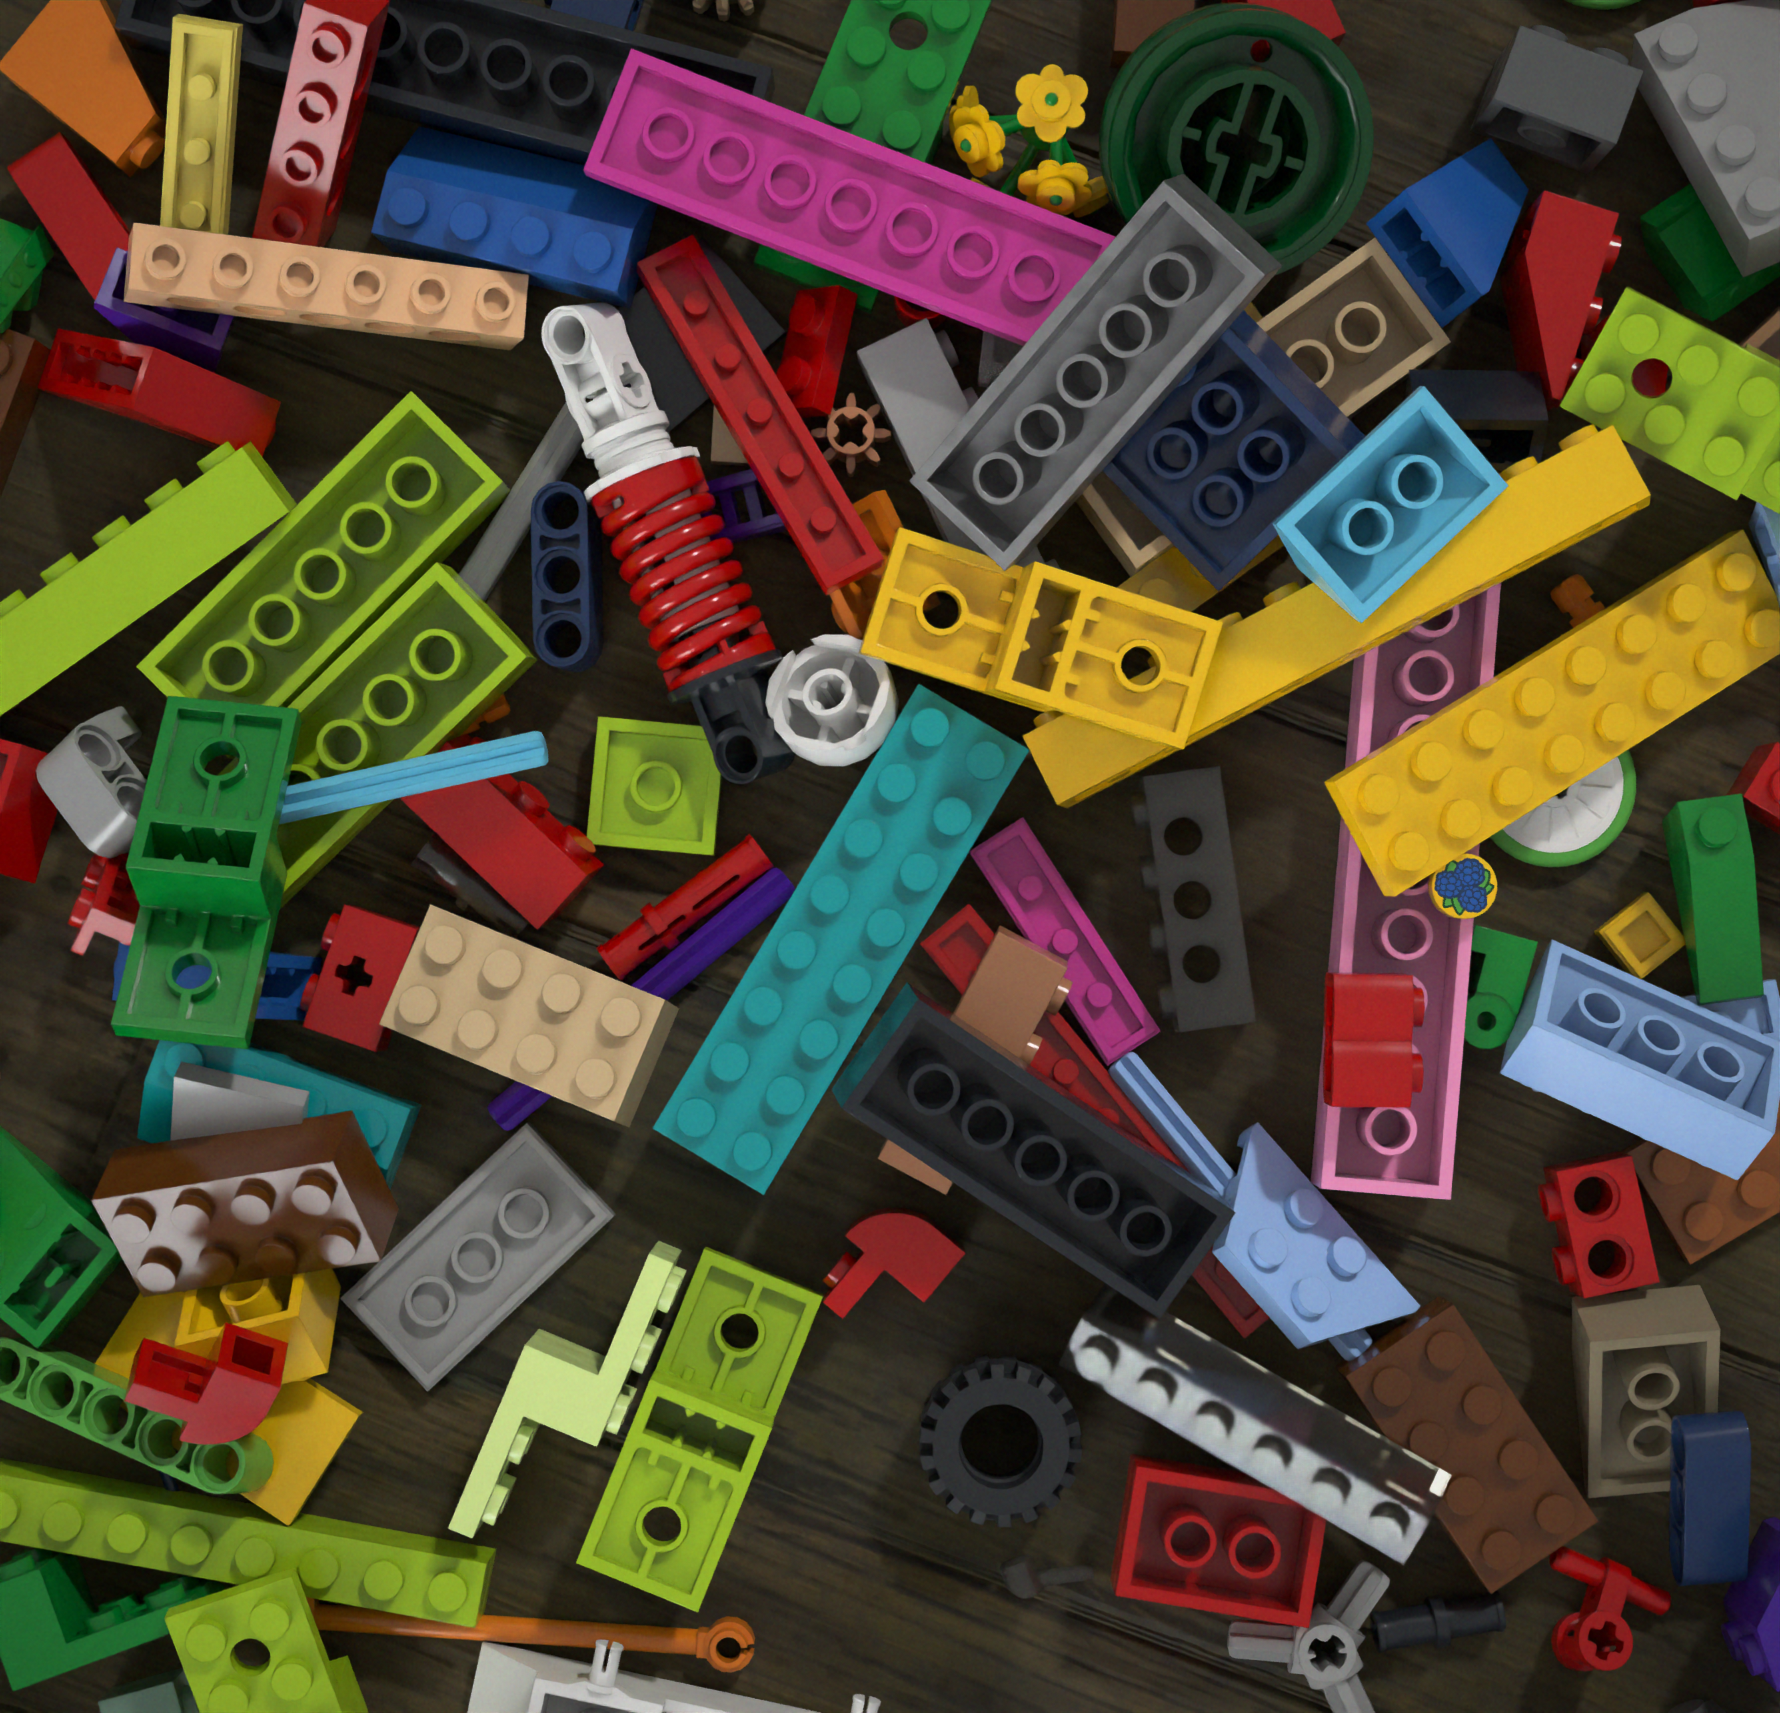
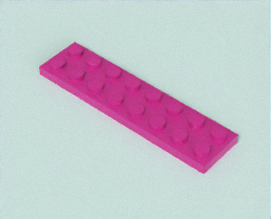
(838, 200)

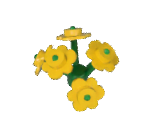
(1043, 119)

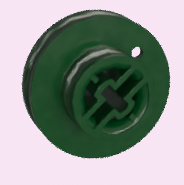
(1299, 113)

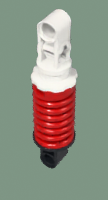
(653, 510)

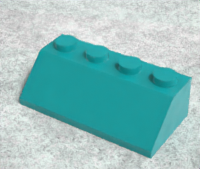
(381, 1115)

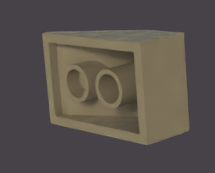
(1634, 1369)

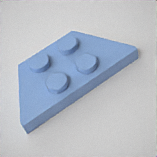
(1300, 1252)

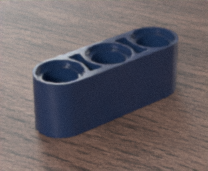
(549, 552)
(1709, 1498)

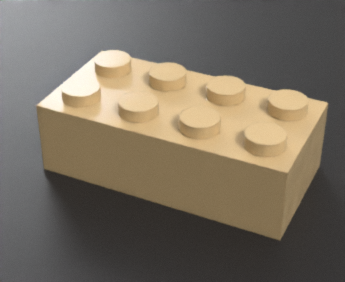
(529, 1015)

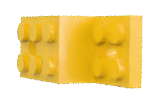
(1041, 638)

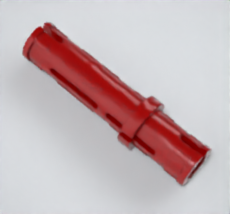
(684, 907)

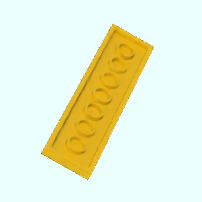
(1559, 713)

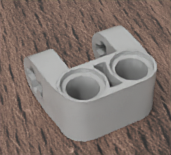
(97, 781)

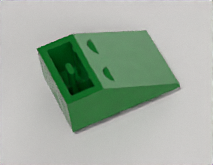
(50, 1246)

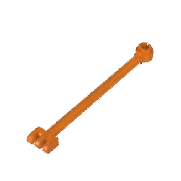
(551, 1632)

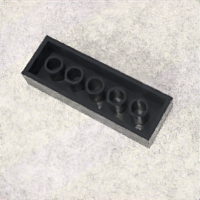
(1032, 1150)

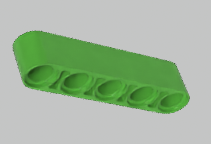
(145, 1435)

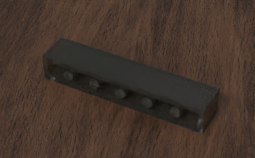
(1257, 1422)

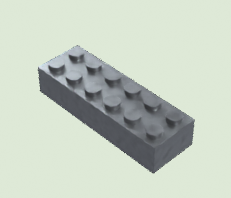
(1095, 370)

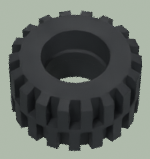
(1011, 1493)

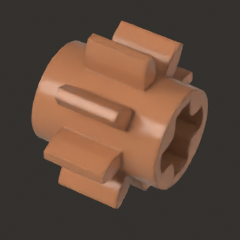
(850, 452)

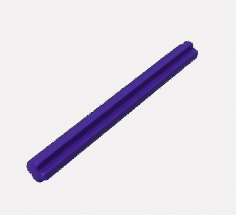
(673, 972)

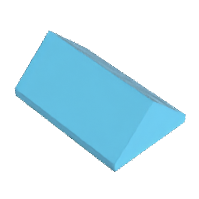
(1388, 505)

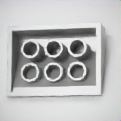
(1717, 101)

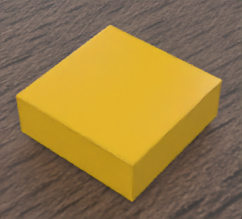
(1641, 936)

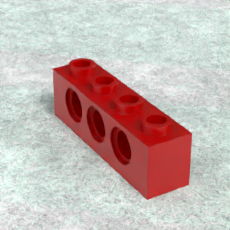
(319, 120)

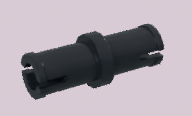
(1437, 1621)

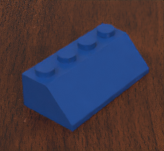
(513, 214)

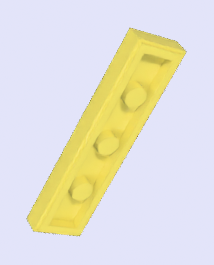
(201, 124)

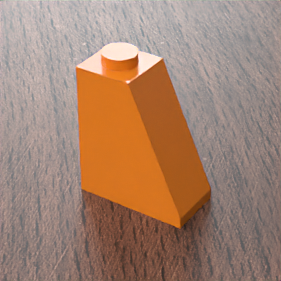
(89, 81)

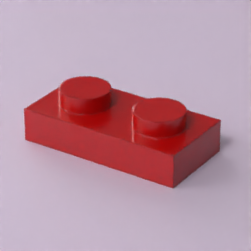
(816, 348)

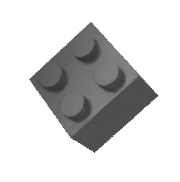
(1557, 98)

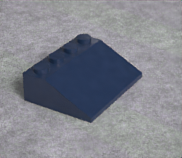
(1232, 451)

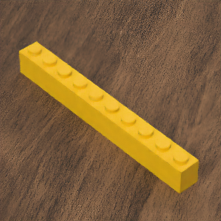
(1309, 634)

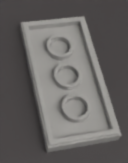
(478, 1256)

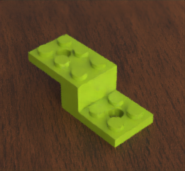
(1713, 419)
(700, 1430)
(277, 1614)

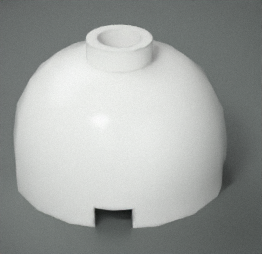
(832, 701)

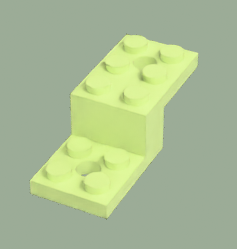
(568, 1391)

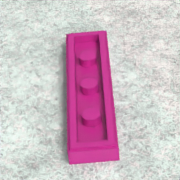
(1055, 921)

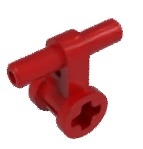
(1600, 1612)

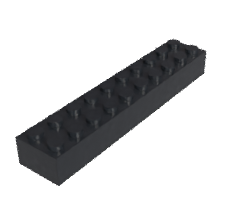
(464, 65)

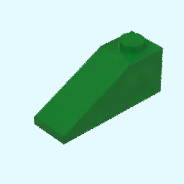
(1716, 896)

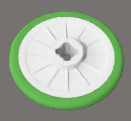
(1576, 823)

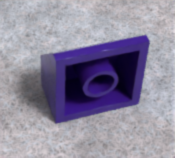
(1755, 1608)

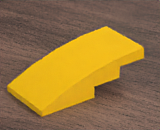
(300, 1428)

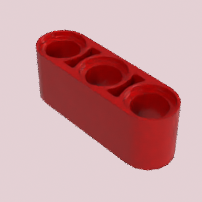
(72, 208)

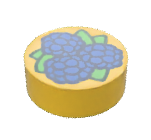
(1463, 887)

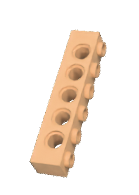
(324, 287)

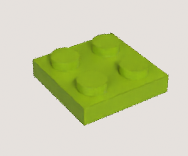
(654, 787)

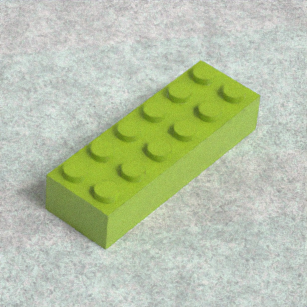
(331, 565)
(394, 698)

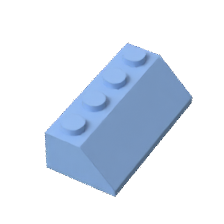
(1646, 1061)

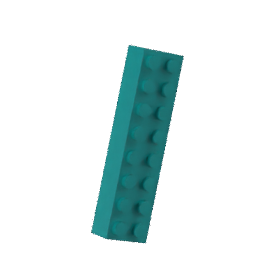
(841, 939)

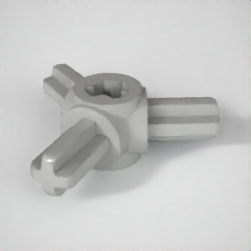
(1339, 1621)

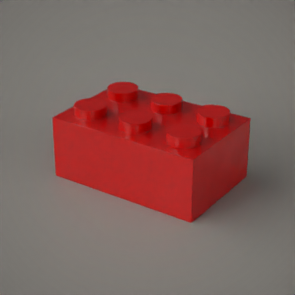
(1215, 1543)

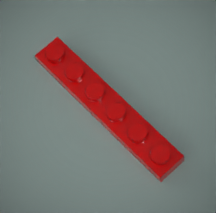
(759, 415)

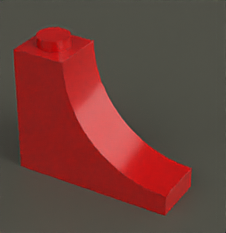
(158, 390)

